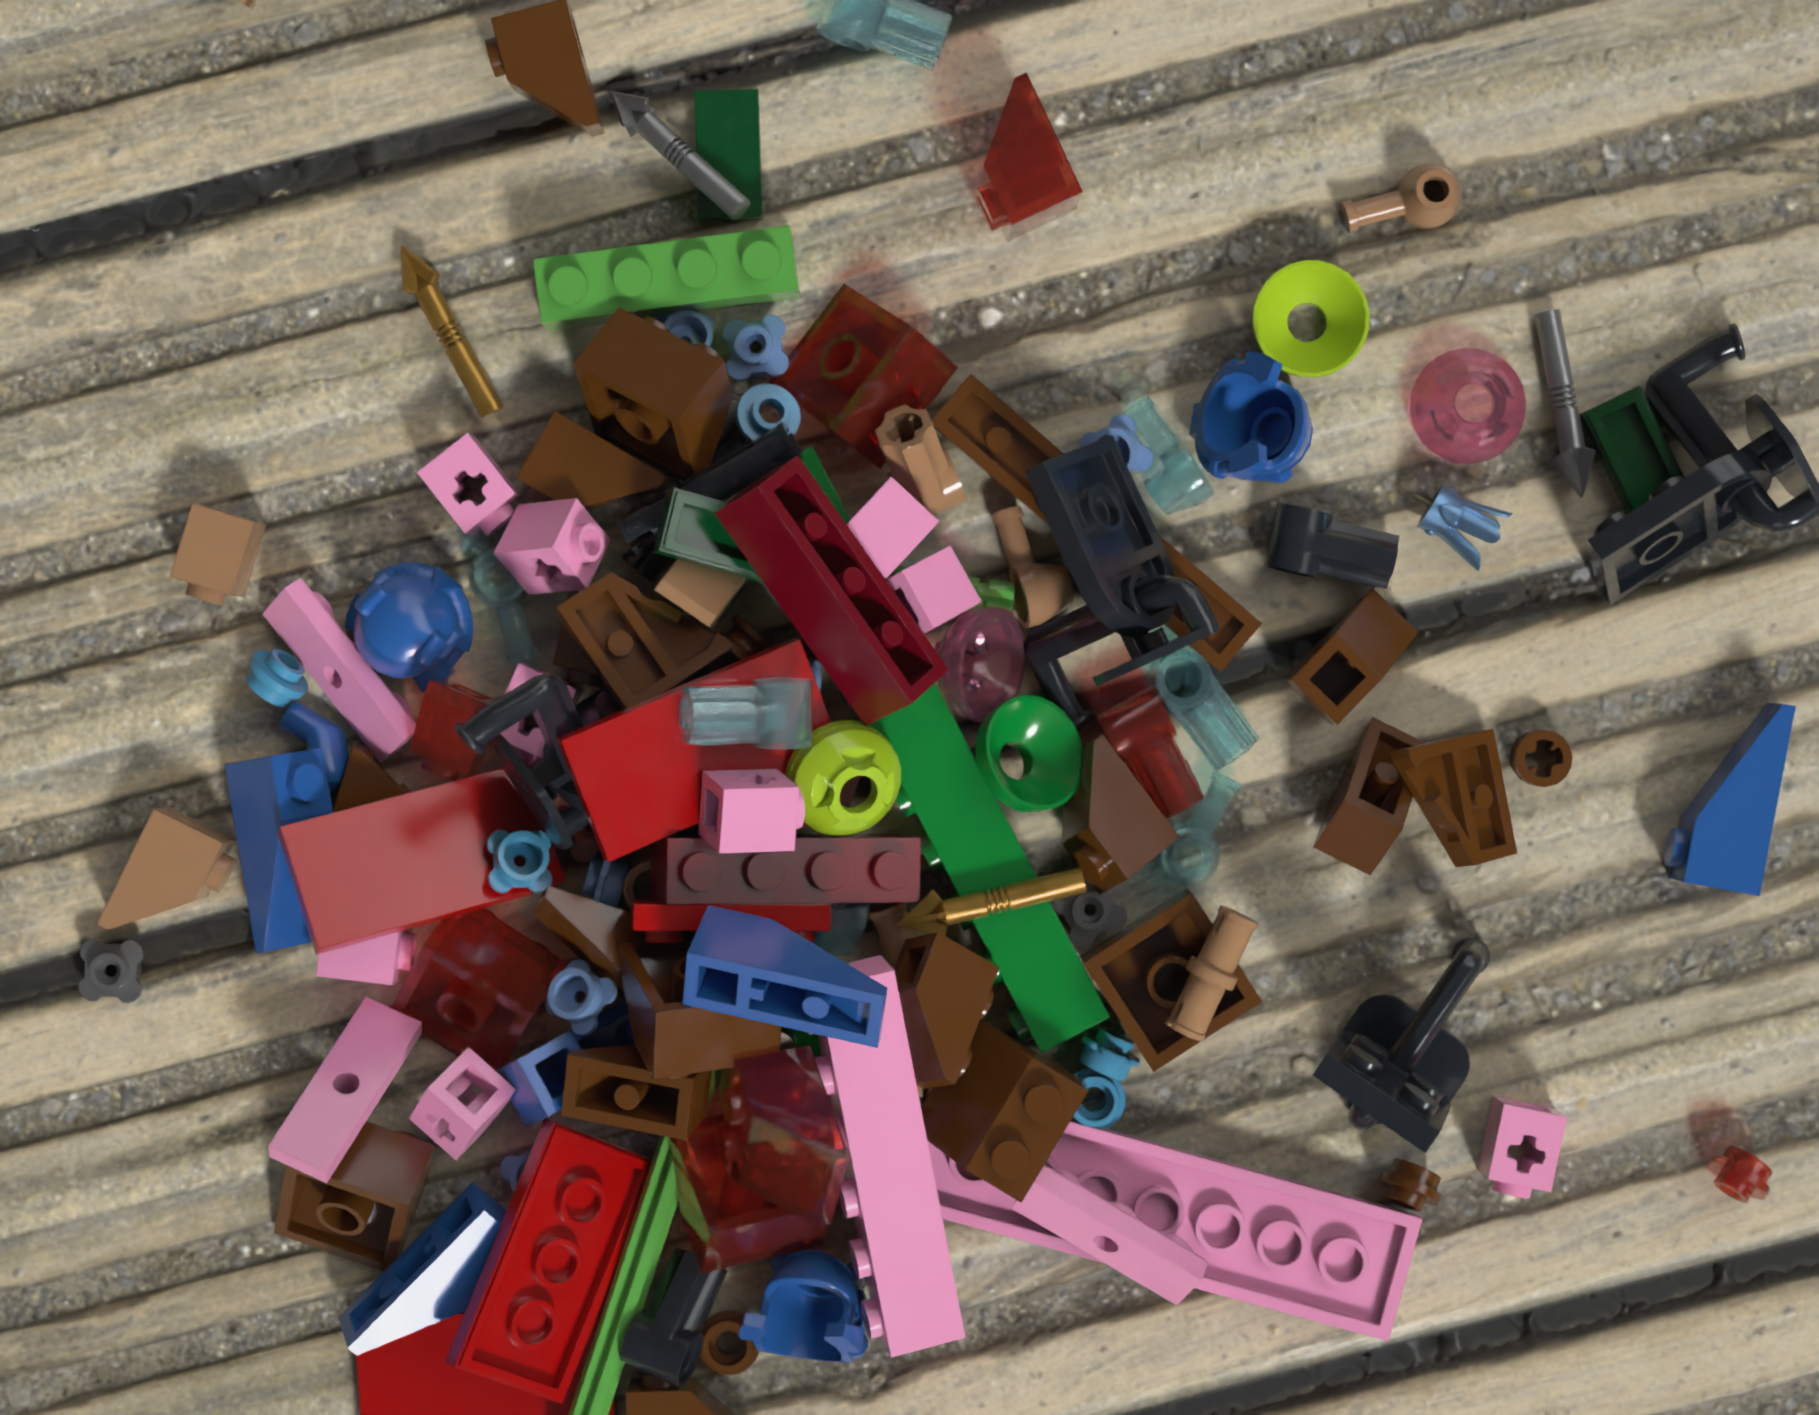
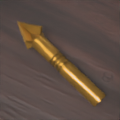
(421, 281)
(935, 914)

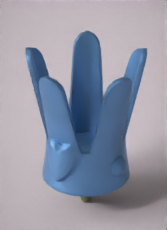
(1451, 511)

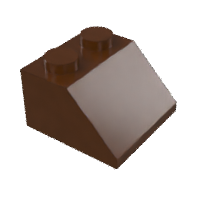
(655, 393)
(675, 1036)
(1003, 1111)
(365, 1203)

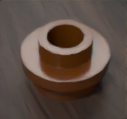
(1410, 1185)
(718, 1359)

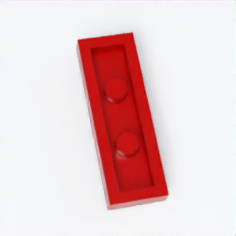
(669, 921)

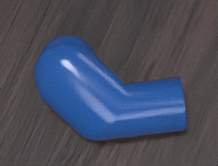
(319, 733)

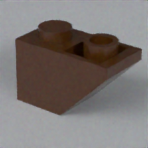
(1351, 658)
(942, 1000)

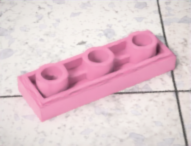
(333, 661)
(360, 1062)
(1112, 1235)

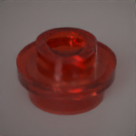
(1740, 1174)

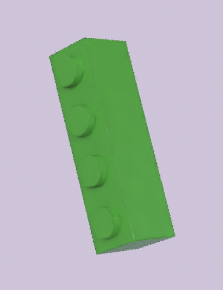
(667, 277)

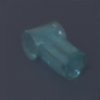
(890, 26)
(1205, 711)
(768, 714)

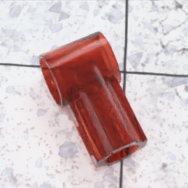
(1146, 744)

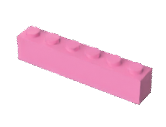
(891, 1184)

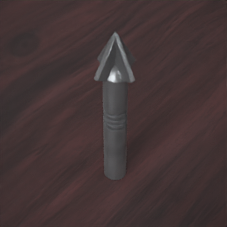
(641, 119)
(1574, 458)

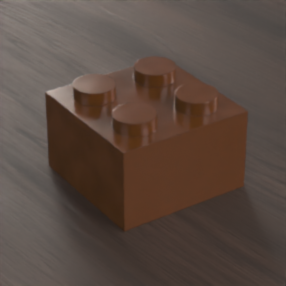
(1145, 972)

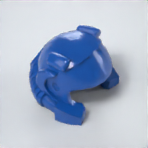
(1251, 422)
(412, 622)
(809, 1310)

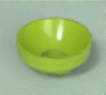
(1334, 295)
(837, 755)

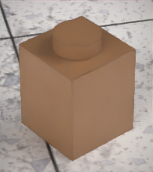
(217, 553)

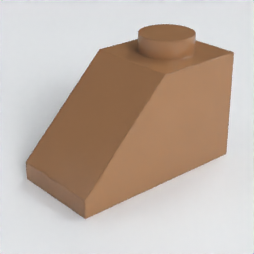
(701, 591)
(169, 867)

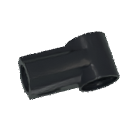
(1315, 544)
(668, 1334)

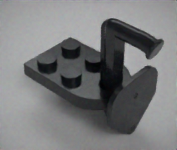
(1716, 497)
(1117, 567)
(556, 715)
(1400, 1060)

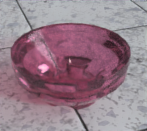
(1436, 417)
(983, 661)

